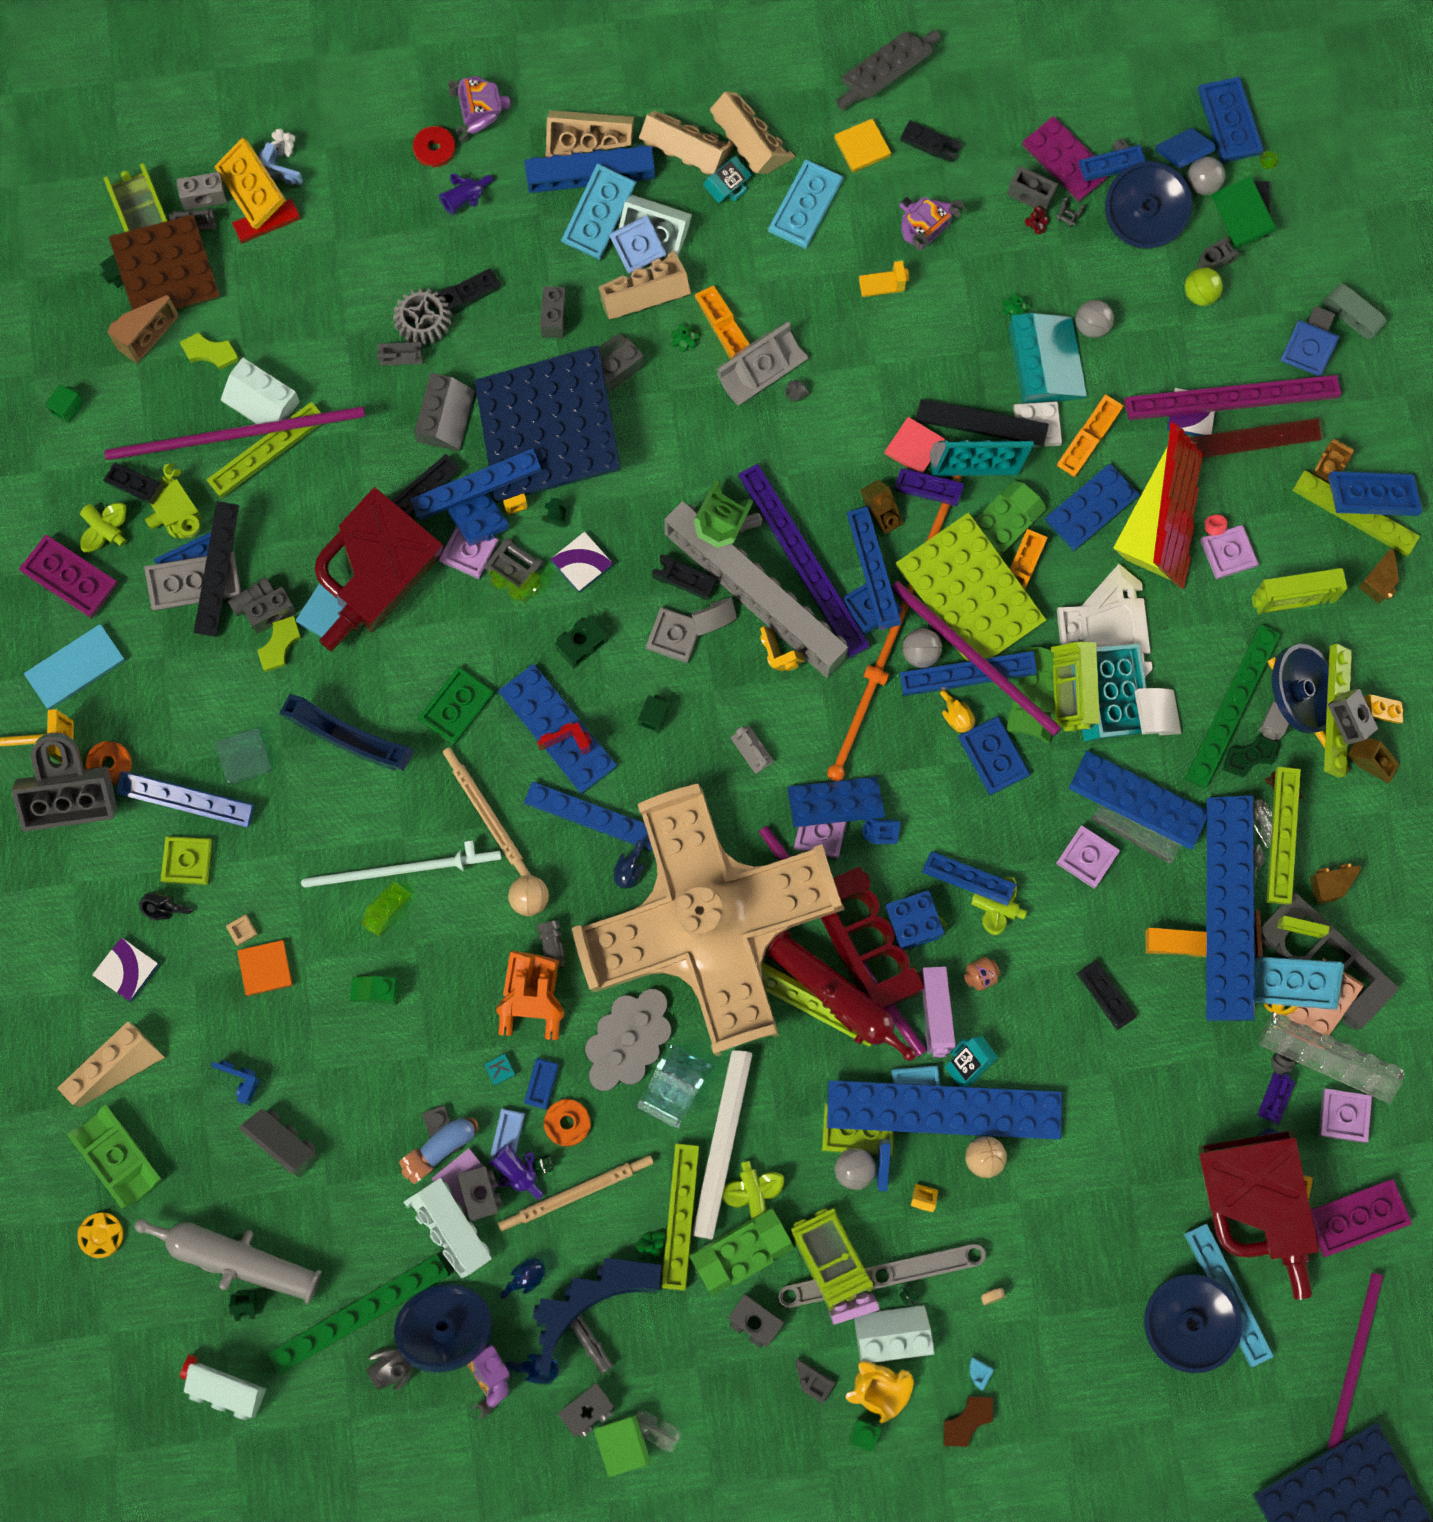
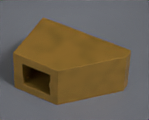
(882, 506)
(1334, 884)

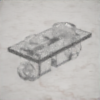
(1262, 821)
(664, 1437)

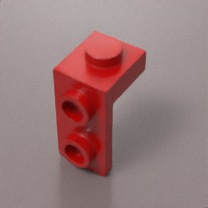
(568, 730)

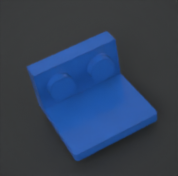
(915, 920)

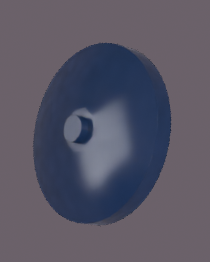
(1148, 205)
(1302, 687)
(1192, 1323)
(443, 1328)

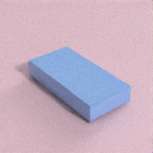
(508, 1130)

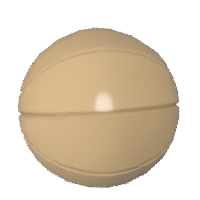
(528, 895)
(986, 1157)

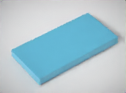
(805, 204)
(598, 211)
(74, 667)
(1298, 982)

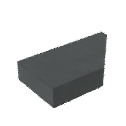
(813, 1382)

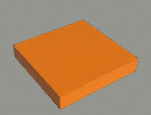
(265, 968)

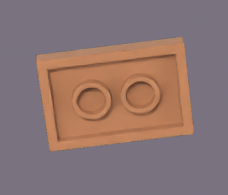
(1326, 1019)

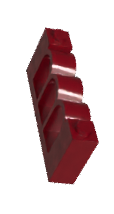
(890, 992)

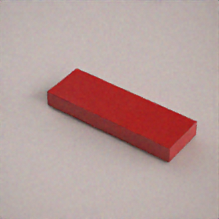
(281, 217)

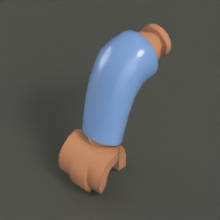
(442, 1143)

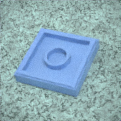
(637, 244)

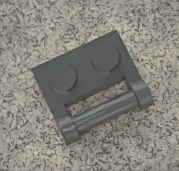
(509, 568)

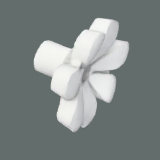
(283, 142)

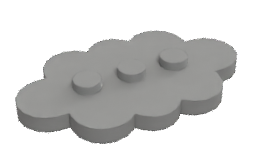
(628, 1040)

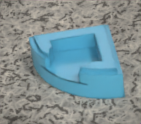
(979, 1373)

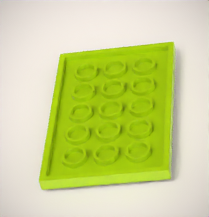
(971, 588)

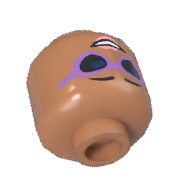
(982, 973)

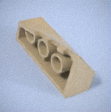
(586, 132)
(749, 134)
(685, 142)
(645, 287)
(113, 1063)

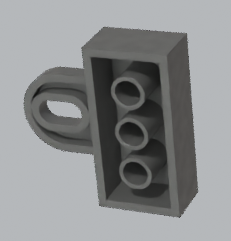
(63, 791)

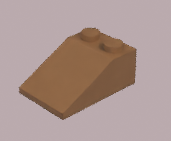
(142, 327)

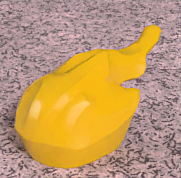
(958, 715)

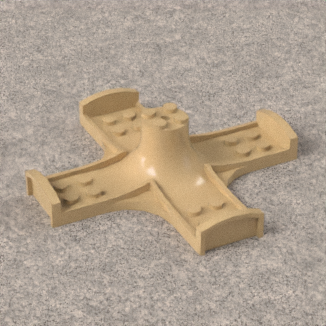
(707, 919)

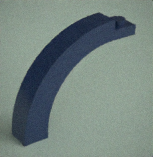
(344, 735)

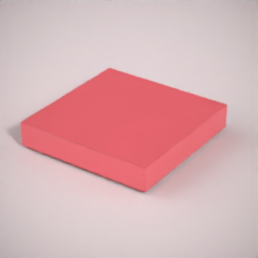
(913, 445)

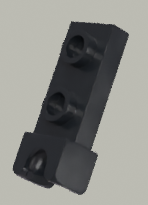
(470, 290)
(684, 577)

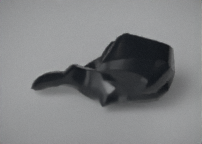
(155, 905)

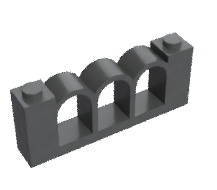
(1371, 997)

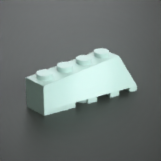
(449, 1227)

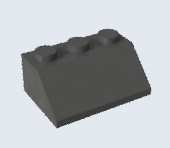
(619, 360)
(444, 412)
(280, 1141)

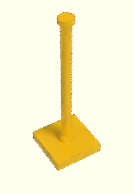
(56, 724)

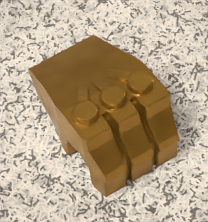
(1333, 459)

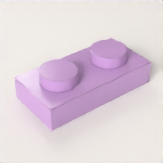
(860, 1306)

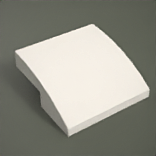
(1157, 711)

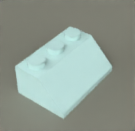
(669, 223)
(258, 394)
(894, 1334)
(223, 1391)

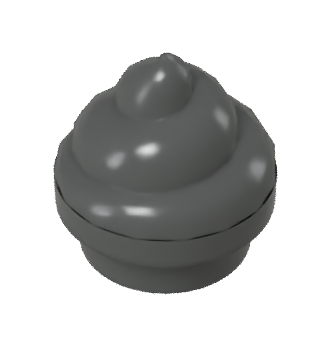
(796, 390)
(1282, 1064)

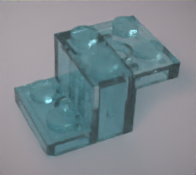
(674, 1086)

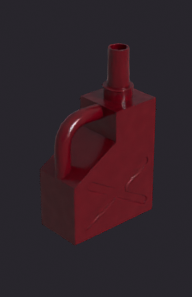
(386, 559)
(1264, 1187)

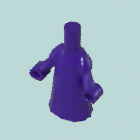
(461, 195)
(521, 1176)

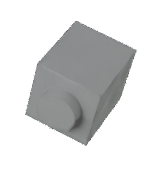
(1273, 723)

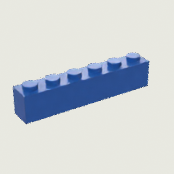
(576, 169)

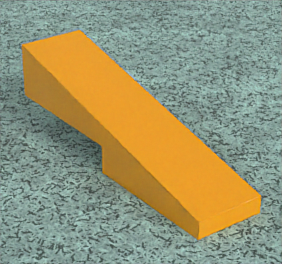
(721, 321)
(1090, 435)
(1027, 556)
(1176, 942)

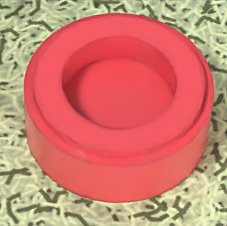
(1215, 525)

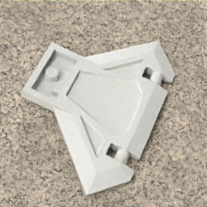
(1109, 616)

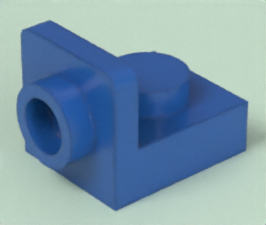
(881, 831)

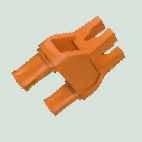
(530, 1003)

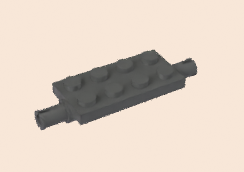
(885, 66)

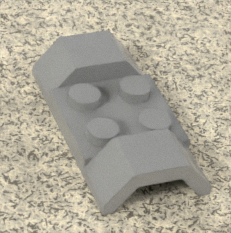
(760, 364)

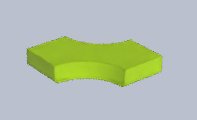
(218, 353)
(274, 652)

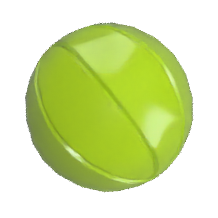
(1203, 286)

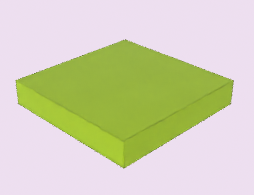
(186, 860)

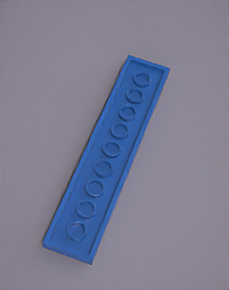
(1230, 909)
(944, 1110)

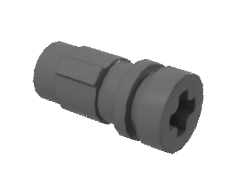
(249, 595)
(551, 941)

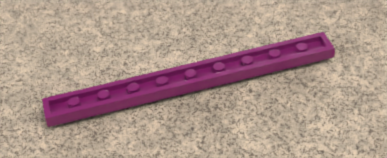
(1232, 397)

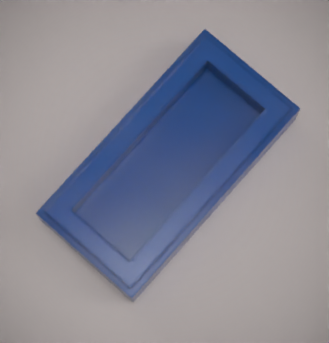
(541, 1083)
(883, 1164)

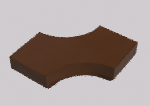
(976, 1413)

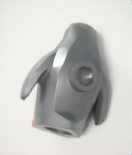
(389, 1368)

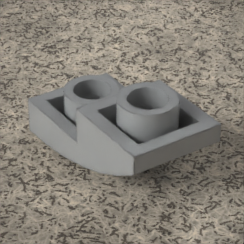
(714, 617)

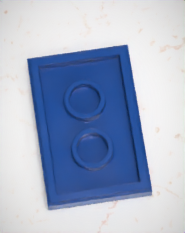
(993, 756)

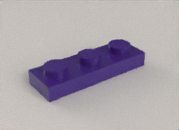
(929, 487)

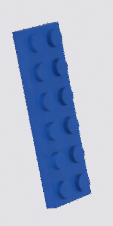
(546, 712)
(1139, 800)

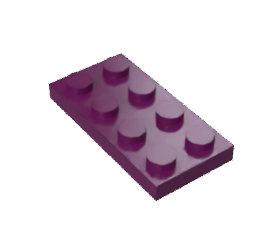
(1059, 154)
(68, 576)
(1359, 1218)

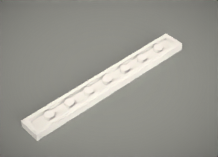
(722, 1144)

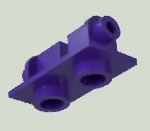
(1276, 1098)

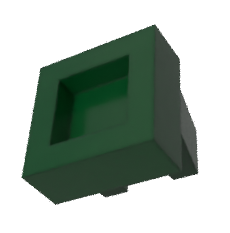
(557, 512)
(243, 1303)

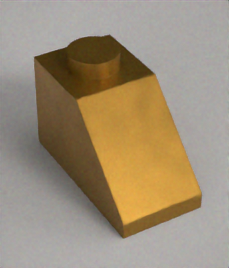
(1382, 579)
(1374, 758)

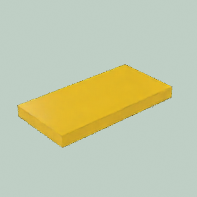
(250, 183)

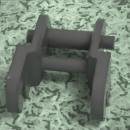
(1075, 215)

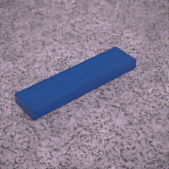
(969, 878)

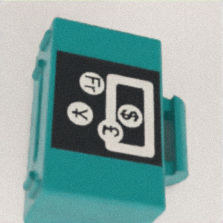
(727, 180)
(970, 1060)

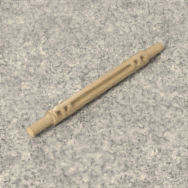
(486, 813)
(575, 1193)

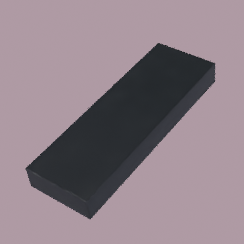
(133, 483)
(1106, 995)

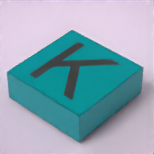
(499, 1070)

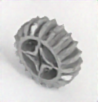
(408, 311)

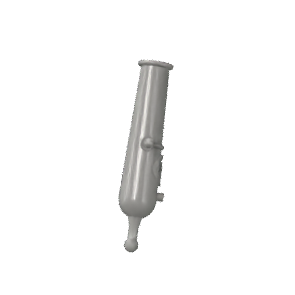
(234, 1259)

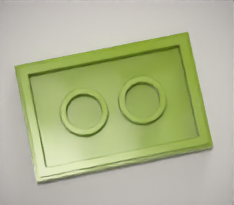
(842, 1139)

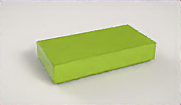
(1303, 927)

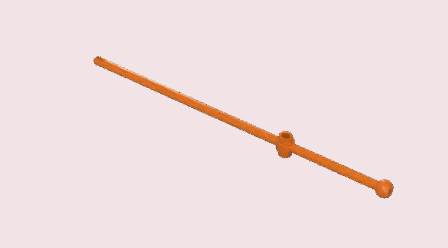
(876, 673)

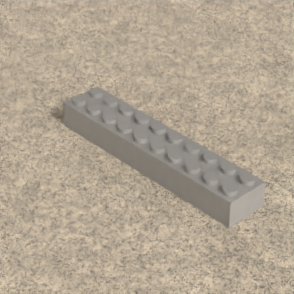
(759, 593)

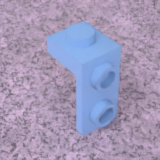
(268, 158)

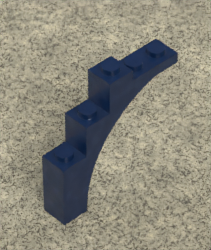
(616, 1279)

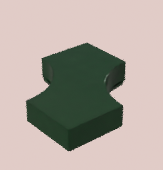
(1260, 752)

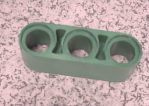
(1355, 311)

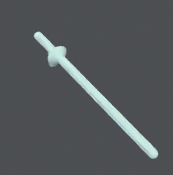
(459, 861)

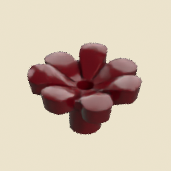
(1037, 220)

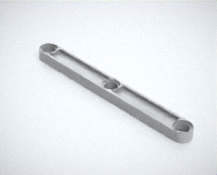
(898, 1272)

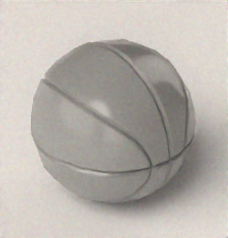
(1206, 176)
(1094, 318)
(922, 648)
(855, 1169)

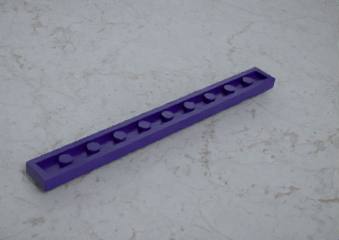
(803, 560)

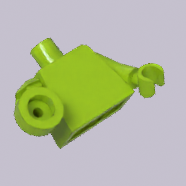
(174, 508)

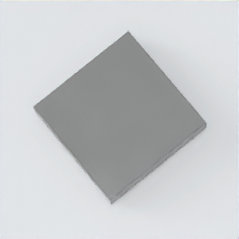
(672, 635)

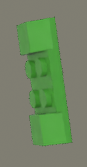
(1010, 515)
(720, 517)
(1040, 691)
(115, 1157)
(741, 1252)

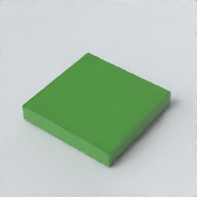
(622, 1446)

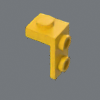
(884, 282)
(777, 661)
(1385, 708)

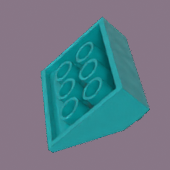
(1046, 358)
(978, 458)
(1119, 675)

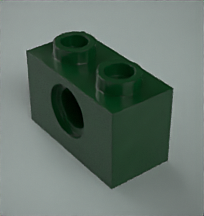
(577, 653)

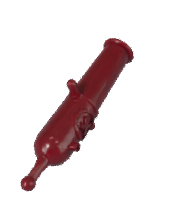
(843, 999)

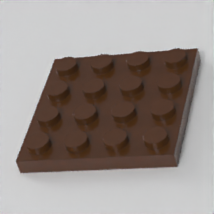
(164, 262)

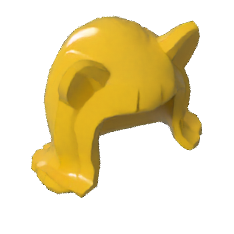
(881, 1390)

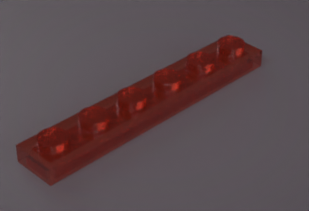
(1258, 438)

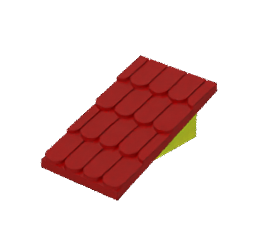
(1162, 520)

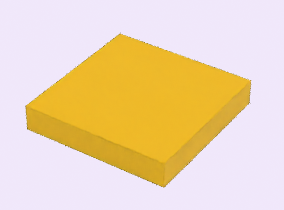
(862, 145)

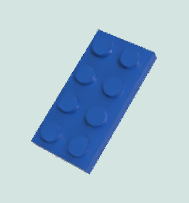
(1230, 120)
(1375, 493)
(1092, 507)
(835, 802)

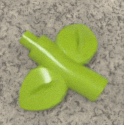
(103, 526)
(995, 913)
(753, 1189)

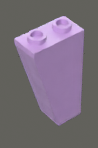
(937, 1012)

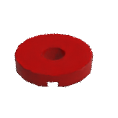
(429, 136)

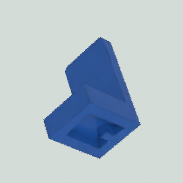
(245, 1090)

